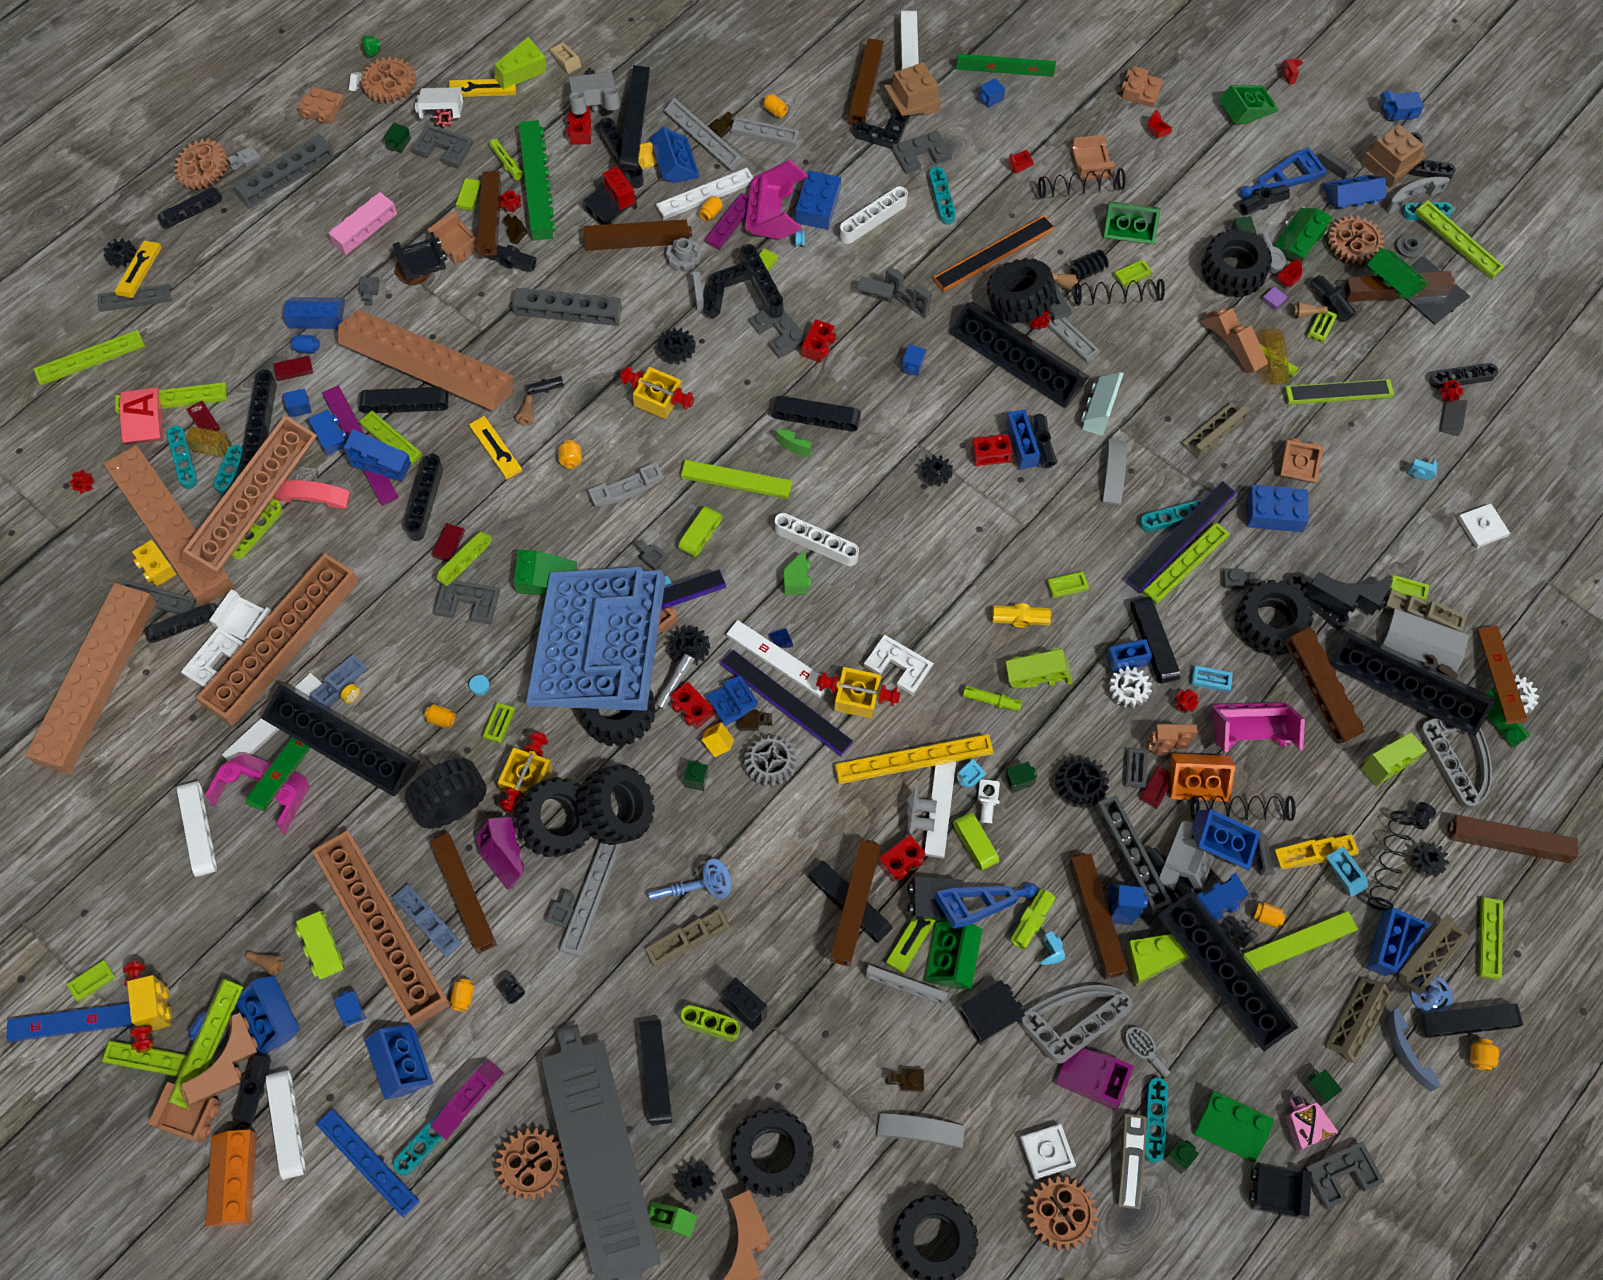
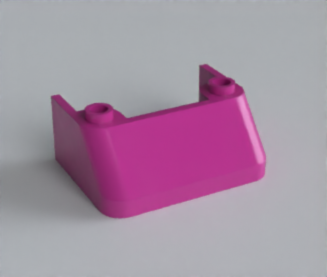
(765, 201)
(1257, 722)
(290, 795)

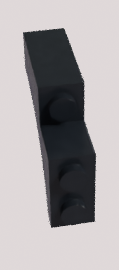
(1346, 597)

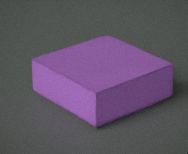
(1274, 298)

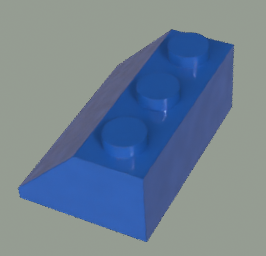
(674, 156)
(1355, 190)
(314, 312)
(1225, 837)
(267, 1014)
(398, 1061)

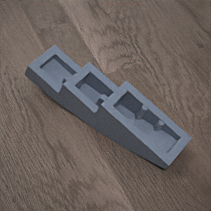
(337, 680)
(427, 920)

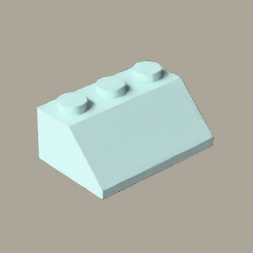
(1101, 403)

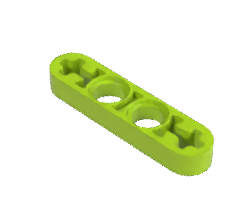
(259, 531)
(463, 558)

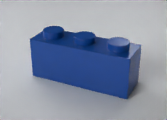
(1022, 439)

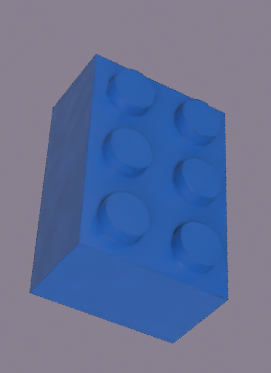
(818, 200)
(1277, 508)

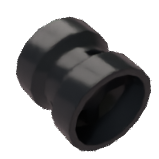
(1423, 814)
(1239, 930)
(510, 989)

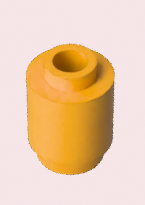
(775, 105)
(710, 208)
(440, 716)
(1269, 915)
(462, 995)

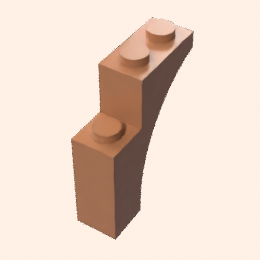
(1238, 337)
(222, 1074)
(751, 1237)

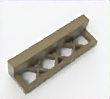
(1217, 432)
(1424, 953)
(1367, 1019)

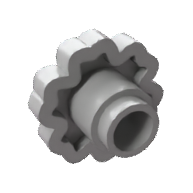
(683, 254)

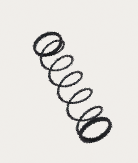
(1068, 187)
(1078, 299)
(1285, 810)
(1377, 899)

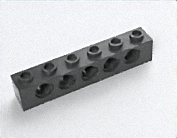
(284, 171)
(538, 304)
(1132, 853)

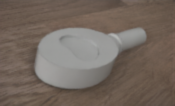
(1278, 256)
(1144, 1048)

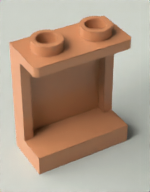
(1091, 155)
(454, 237)
(189, 1124)

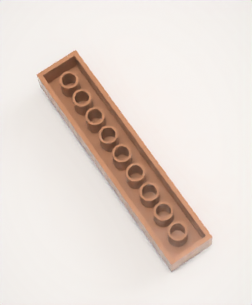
(425, 359)
(248, 498)
(163, 520)
(277, 640)
(91, 679)
(381, 929)

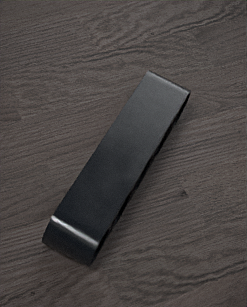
(613, 140)
(763, 281)
(404, 400)
(816, 413)
(421, 504)
(1151, 629)
(836, 890)
(1470, 1020)
(655, 1072)

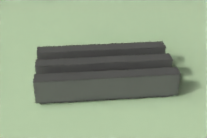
(1135, 783)

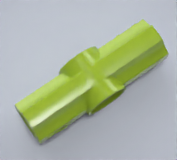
(1032, 919)

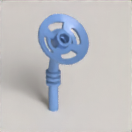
(709, 881)
(1432, 996)

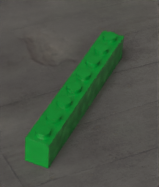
(535, 178)

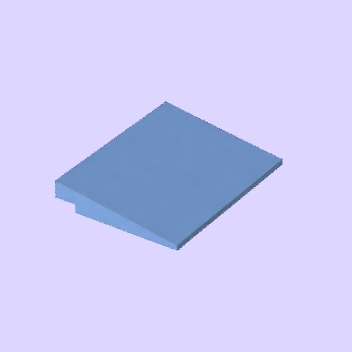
(597, 639)

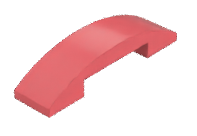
(314, 492)

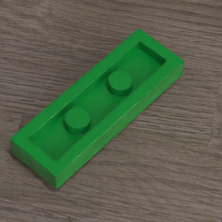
(1515, 732)

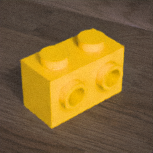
(154, 563)

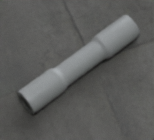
(681, 670)

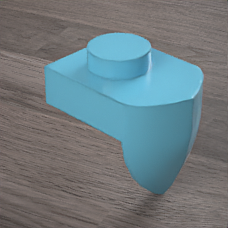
(1423, 469)
(970, 775)
(1054, 947)

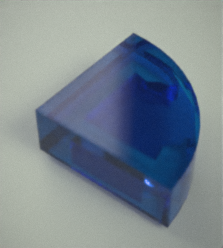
(781, 638)

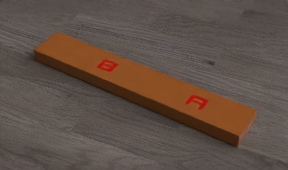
(1502, 675)

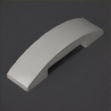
(1430, 185)
(1115, 472)
(628, 487)
(921, 1129)

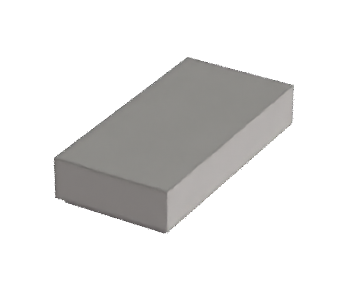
(698, 291)

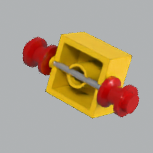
(656, 391)
(857, 691)
(523, 771)
(147, 1005)

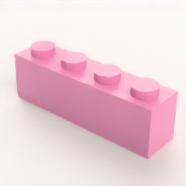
(362, 223)

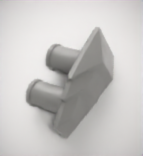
(914, 805)

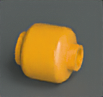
(570, 454)
(1484, 1055)

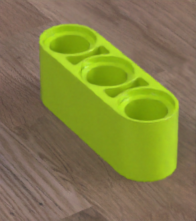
(700, 531)
(976, 841)
(718, 1030)

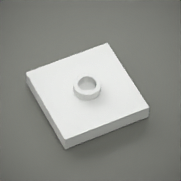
(1483, 525)
(1047, 1151)

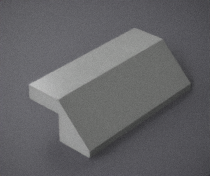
(1421, 637)

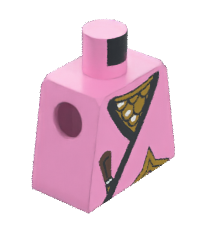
(1308, 1124)

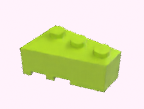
(520, 64)
(1039, 668)
(1393, 758)
(320, 945)
(1152, 956)

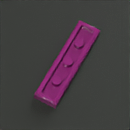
(728, 222)

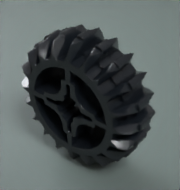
(1096, 779)

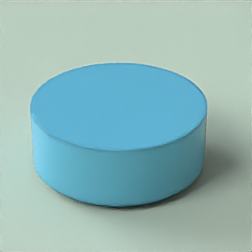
(479, 685)

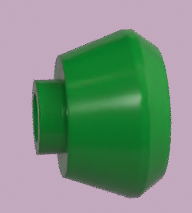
(370, 45)

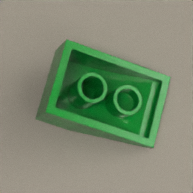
(1247, 103)
(534, 571)

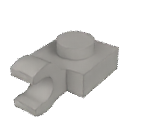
(244, 157)

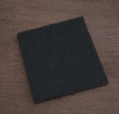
(1436, 307)

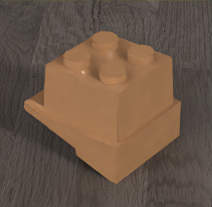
(914, 91)
(1394, 155)

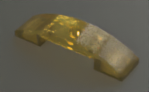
(1277, 356)

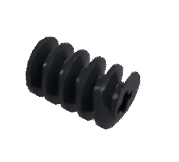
(1089, 264)

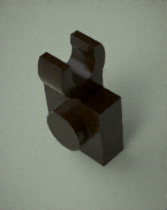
(721, 127)
(516, 228)
(1442, 668)
(752, 720)
(911, 1080)

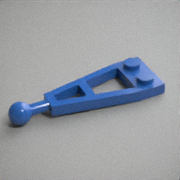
(1306, 160)
(957, 913)

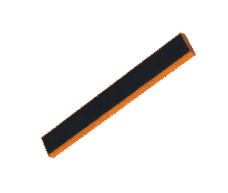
(993, 253)

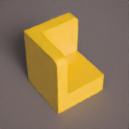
(646, 156)
(717, 739)

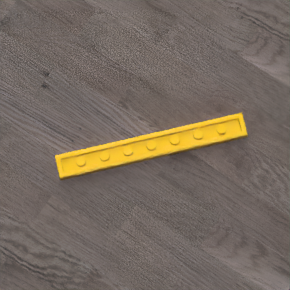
(914, 759)

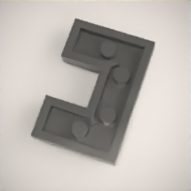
(456, 144)
(908, 150)
(916, 300)
(791, 334)
(482, 596)
(1353, 1159)

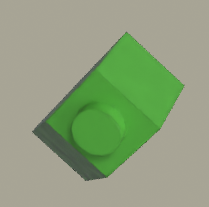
(672, 1219)

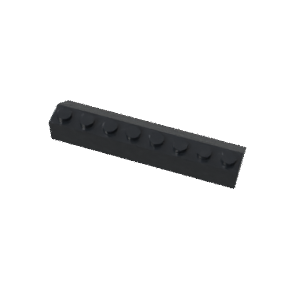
(1018, 354)
(1413, 682)
(340, 739)
(1228, 970)

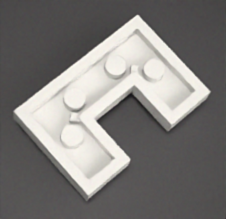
(889, 651)
(200, 666)

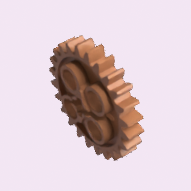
(388, 80)
(196, 172)
(1351, 243)
(520, 1149)
(1077, 1202)

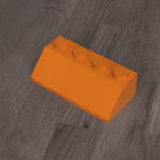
(231, 1178)

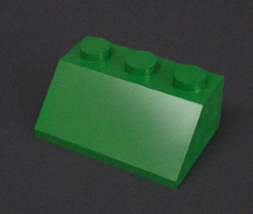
(1131, 222)
(1303, 233)
(1397, 273)
(953, 955)
(1234, 1126)

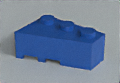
(376, 456)
(1225, 896)
(1126, 903)
(1394, 940)

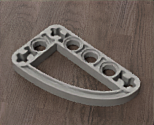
(1458, 771)
(1079, 1030)

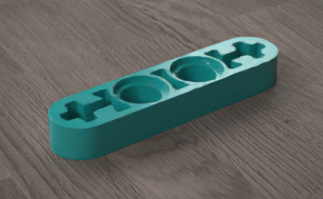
(942, 195)
(178, 458)
(1172, 512)
(1158, 1120)
(423, 1136)

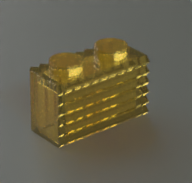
(208, 441)

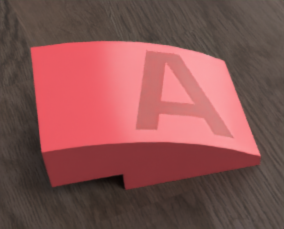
(141, 416)

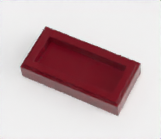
(293, 368)
(202, 417)
(448, 542)
(1156, 787)

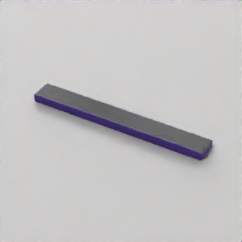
(1180, 537)
(692, 589)
(787, 703)

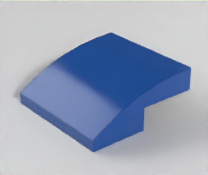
(732, 700)

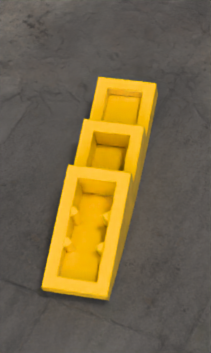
(1314, 851)

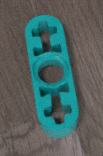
(1410, 215)
(228, 461)

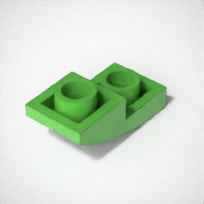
(799, 446)

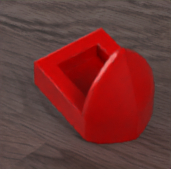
(1290, 70)
(1157, 126)
(1020, 161)
(1291, 273)

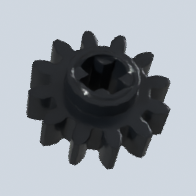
(119, 252)
(943, 471)
(1437, 862)
(697, 1191)

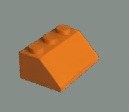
(1201, 776)

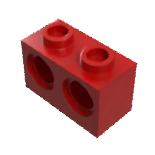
(580, 127)
(618, 188)
(816, 340)
(992, 454)
(695, 703)
(898, 855)

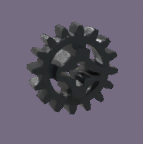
(676, 345)
(689, 638)

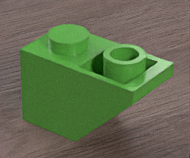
(796, 576)

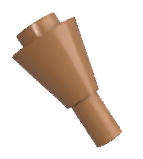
(1066, 280)
(1304, 309)
(525, 415)
(269, 963)

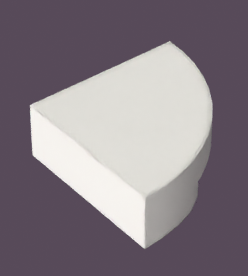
(354, 80)

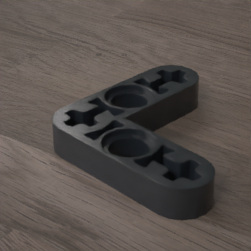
(888, 134)
(1442, 166)
(717, 283)

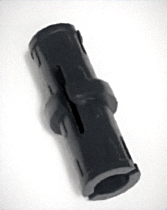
(545, 385)

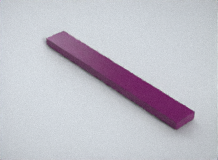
(340, 407)

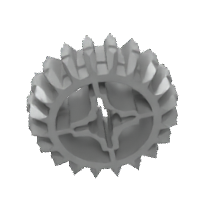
(777, 763)

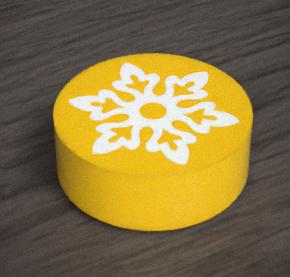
(350, 693)

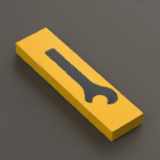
(482, 87)
(138, 269)
(495, 447)

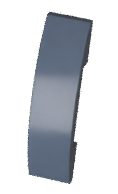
(1424, 1077)

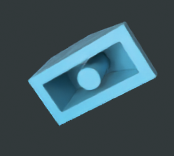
(1347, 872)

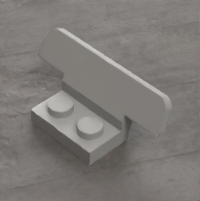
(1186, 860)

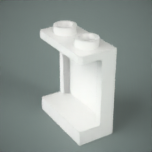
(440, 99)
(238, 616)

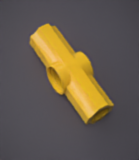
(1021, 615)

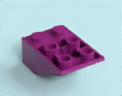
(500, 850)
(1096, 1077)

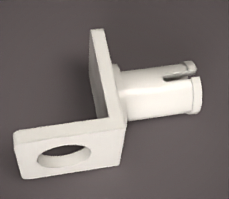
(988, 802)

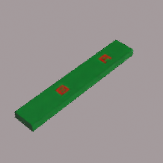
(1005, 65)
(277, 775)

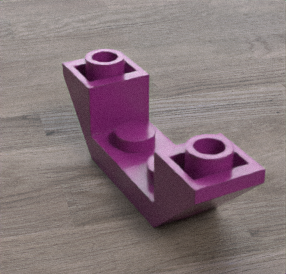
(466, 1098)

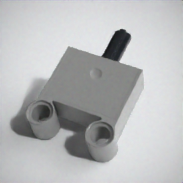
(593, 90)

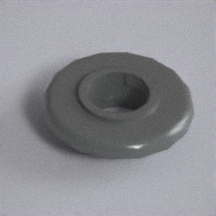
(1406, 250)

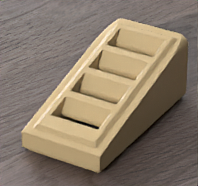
(567, 59)

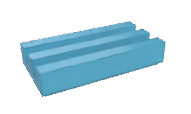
(1202, 680)

